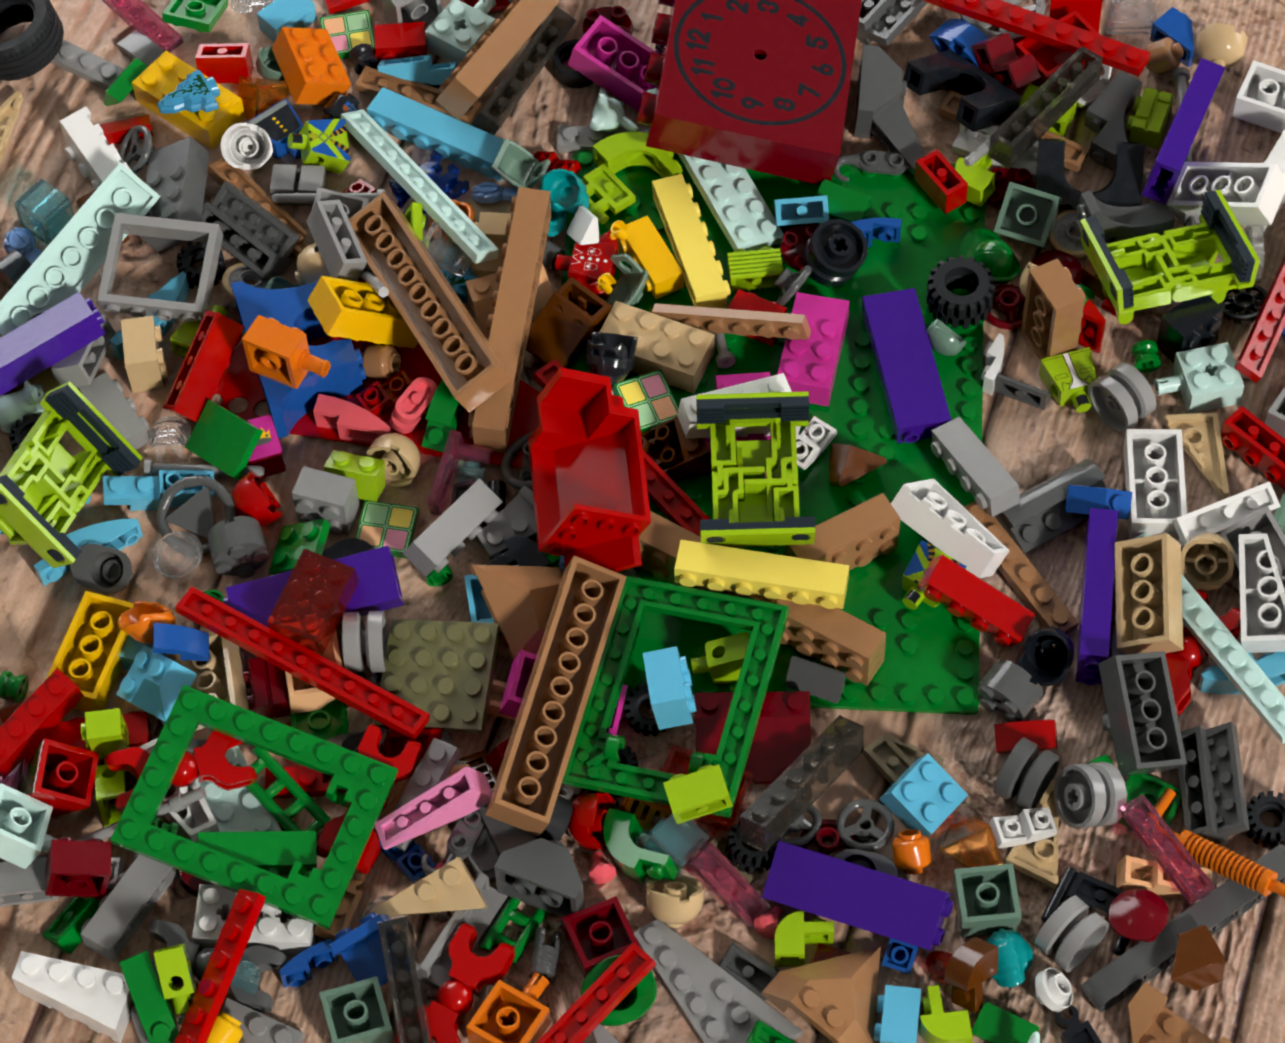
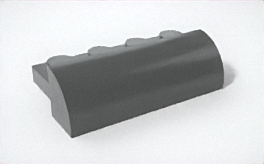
(885, 19)
(251, 231)
(1042, 508)
(1213, 783)

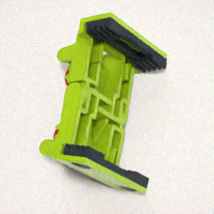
(1176, 263)
(775, 456)
(35, 485)

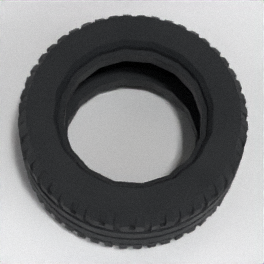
(36, 45)

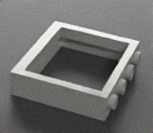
(161, 228)

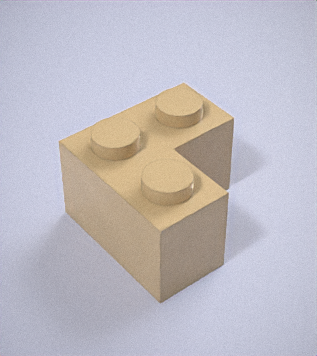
(494, 227)
(141, 354)

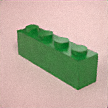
(266, 849)

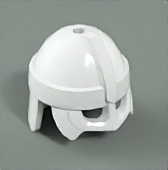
(236, 146)

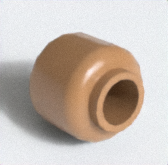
(1164, 55)
(381, 361)

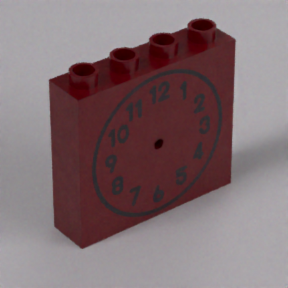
(753, 83)

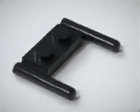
(1090, 890)

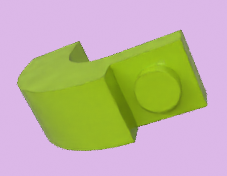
(631, 150)

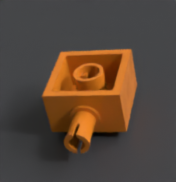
(281, 352)
(507, 1007)

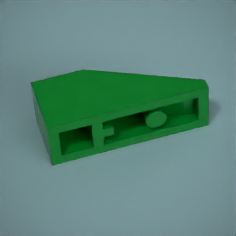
(146, 991)

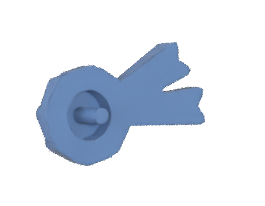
(492, 193)
(22, 241)

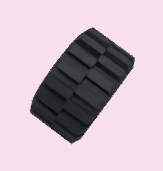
(965, 275)

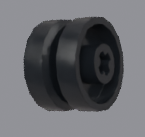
(835, 252)

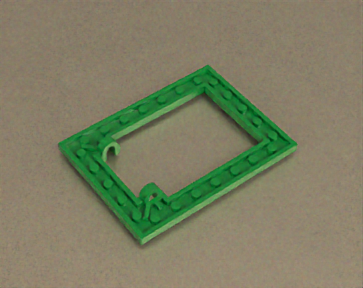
(595, 755)
(304, 894)

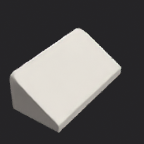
(584, 227)

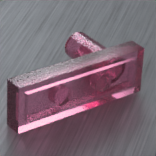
(453, 451)
(728, 884)

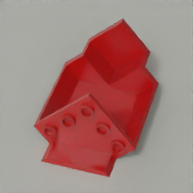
(588, 472)

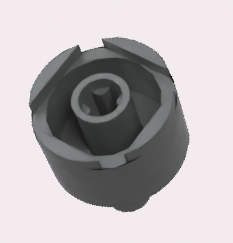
(238, 547)
(1009, 691)

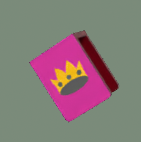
(268, 449)

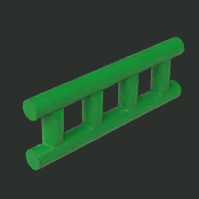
(283, 781)
(509, 913)

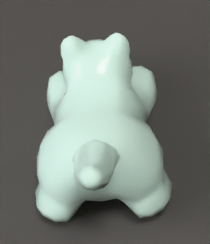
(609, 114)
(18, 404)

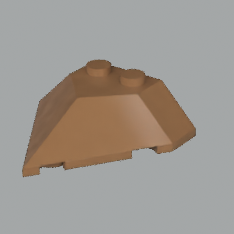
(519, 601)
(832, 995)

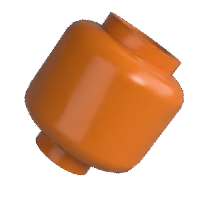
(911, 851)

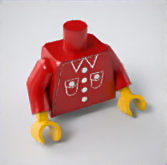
(592, 263)

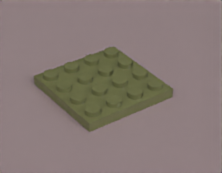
(443, 670)

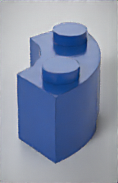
(959, 37)

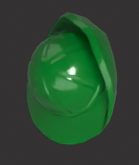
(993, 252)
(634, 1004)

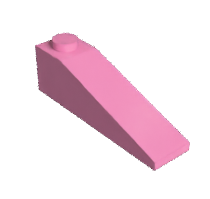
(438, 806)

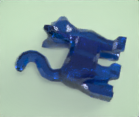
(447, 183)

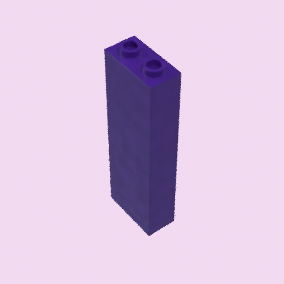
(1183, 131)
(48, 340)
(905, 364)
(376, 589)
(1096, 595)
(858, 896)

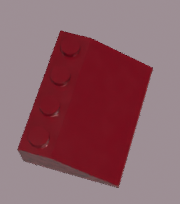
(779, 737)

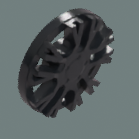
(1244, 304)

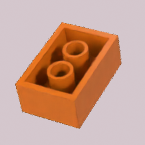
(310, 65)

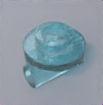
(470, 471)
(247, 977)

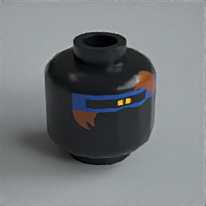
(340, 104)

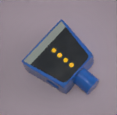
(279, 123)

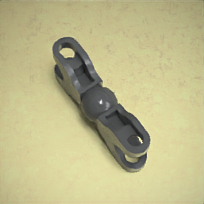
(264, 957)

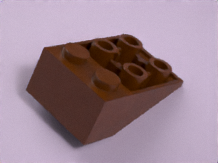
(566, 323)
(674, 452)

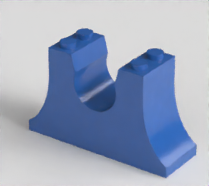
(293, 310)

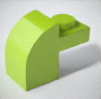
(980, 180)
(794, 934)
(943, 1027)

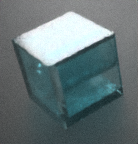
(44, 211)
(677, 840)

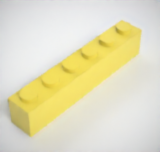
(690, 242)
(761, 574)

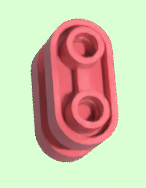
(412, 405)

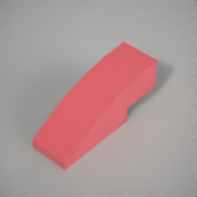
(349, 419)

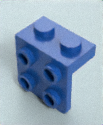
(363, 949)

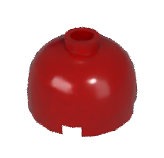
(255, 500)
(588, 819)

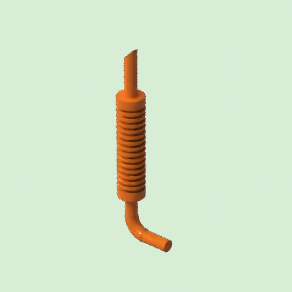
(1223, 860)

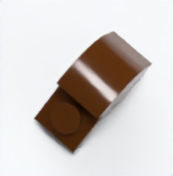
(967, 971)

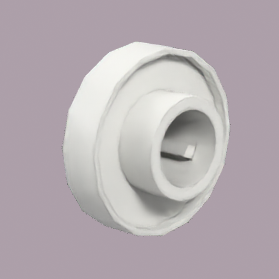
(1053, 989)

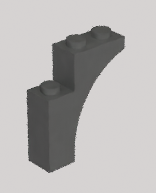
(1108, 115)
(1124, 221)

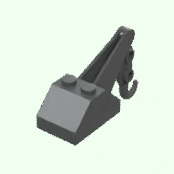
(883, 115)
(526, 867)

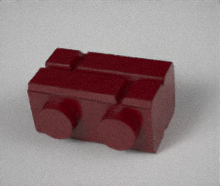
(268, 689)

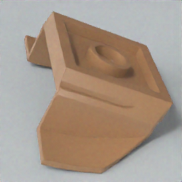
(1157, 1024)

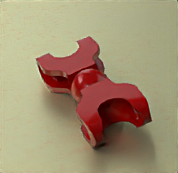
(1192, 656)
(205, 763)
(406, 765)
(467, 978)

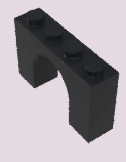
(988, 99)
(1121, 191)

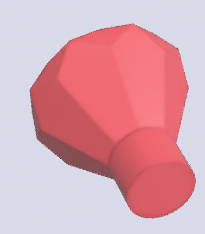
(601, 870)
(768, 922)

